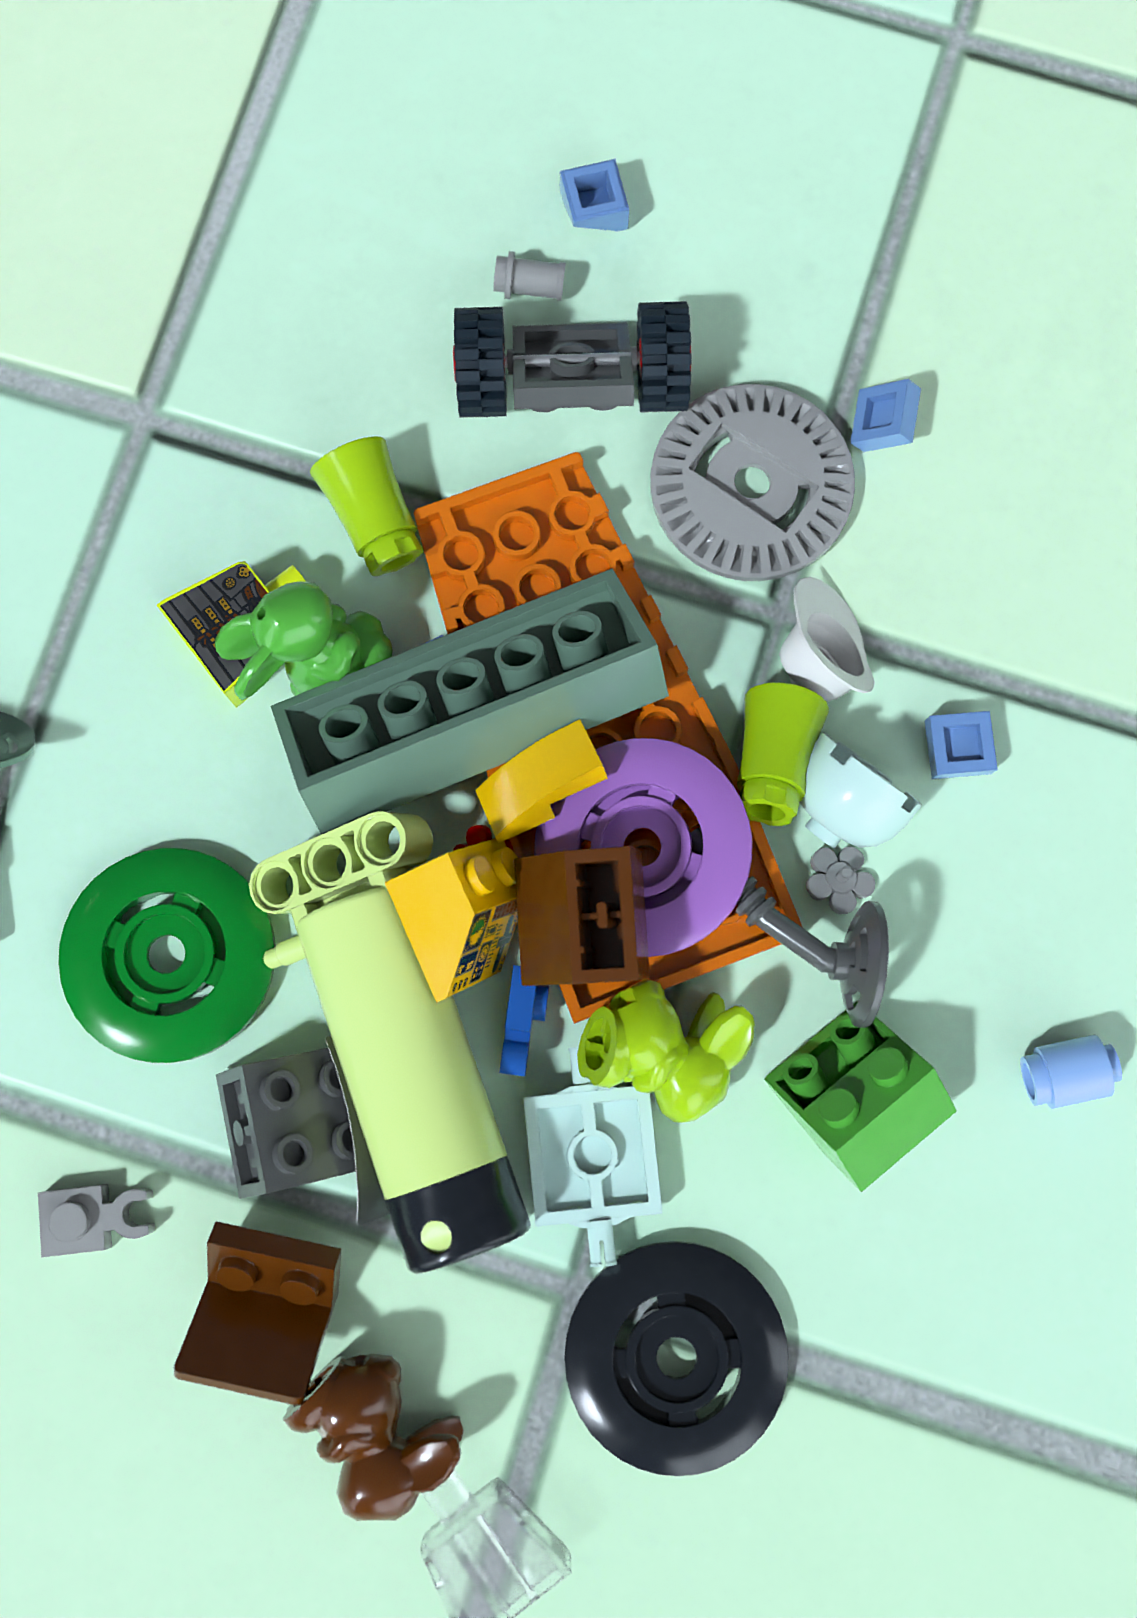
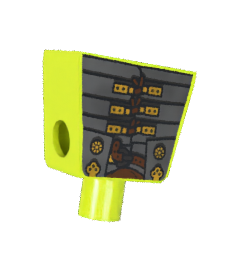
(211, 603)

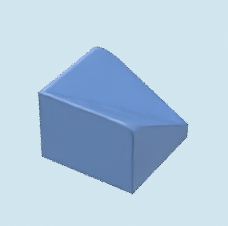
(595, 196)

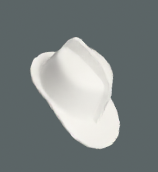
(825, 644)

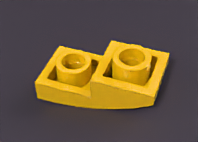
(544, 773)

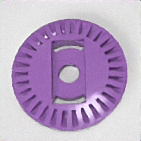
(683, 890)

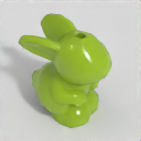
(644, 1043)

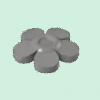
(839, 878)

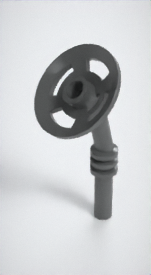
(856, 962)

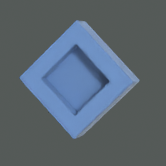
(885, 415)
(960, 745)

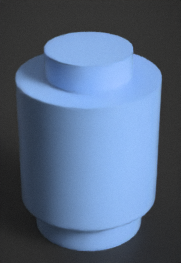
(1070, 1072)

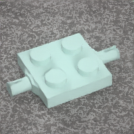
(592, 1159)

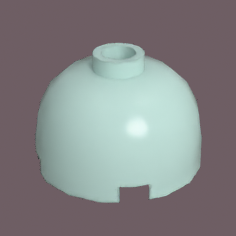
(852, 798)

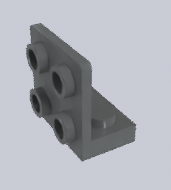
(286, 1122)

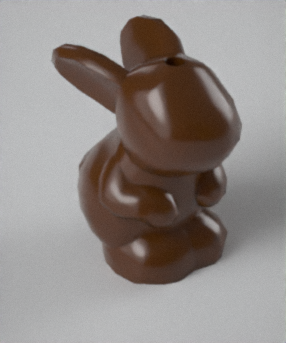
(357, 1416)

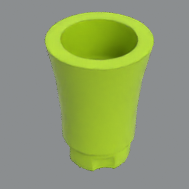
(369, 503)
(777, 748)

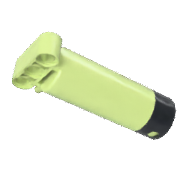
(396, 1046)

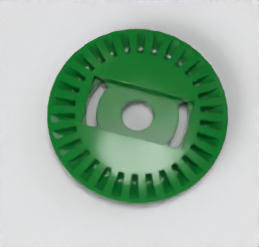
(109, 967)

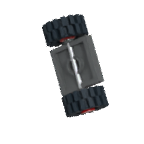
(573, 362)

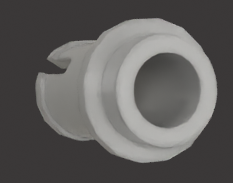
(528, 277)

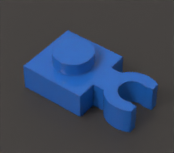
(524, 1006)

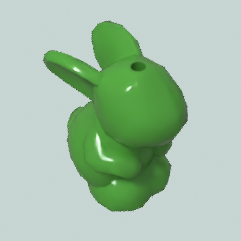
(305, 633)

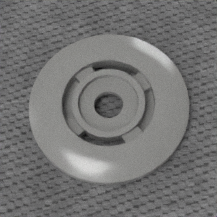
(769, 432)

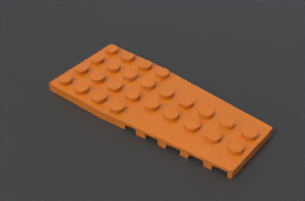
(534, 538)

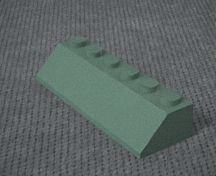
(468, 700)

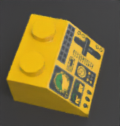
(459, 914)

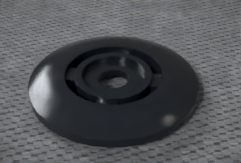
(640, 1409)

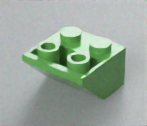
(862, 1097)

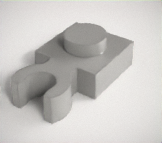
(83, 1219)

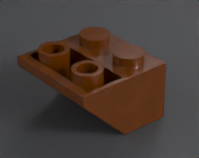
(582, 917)

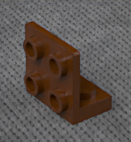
(260, 1314)

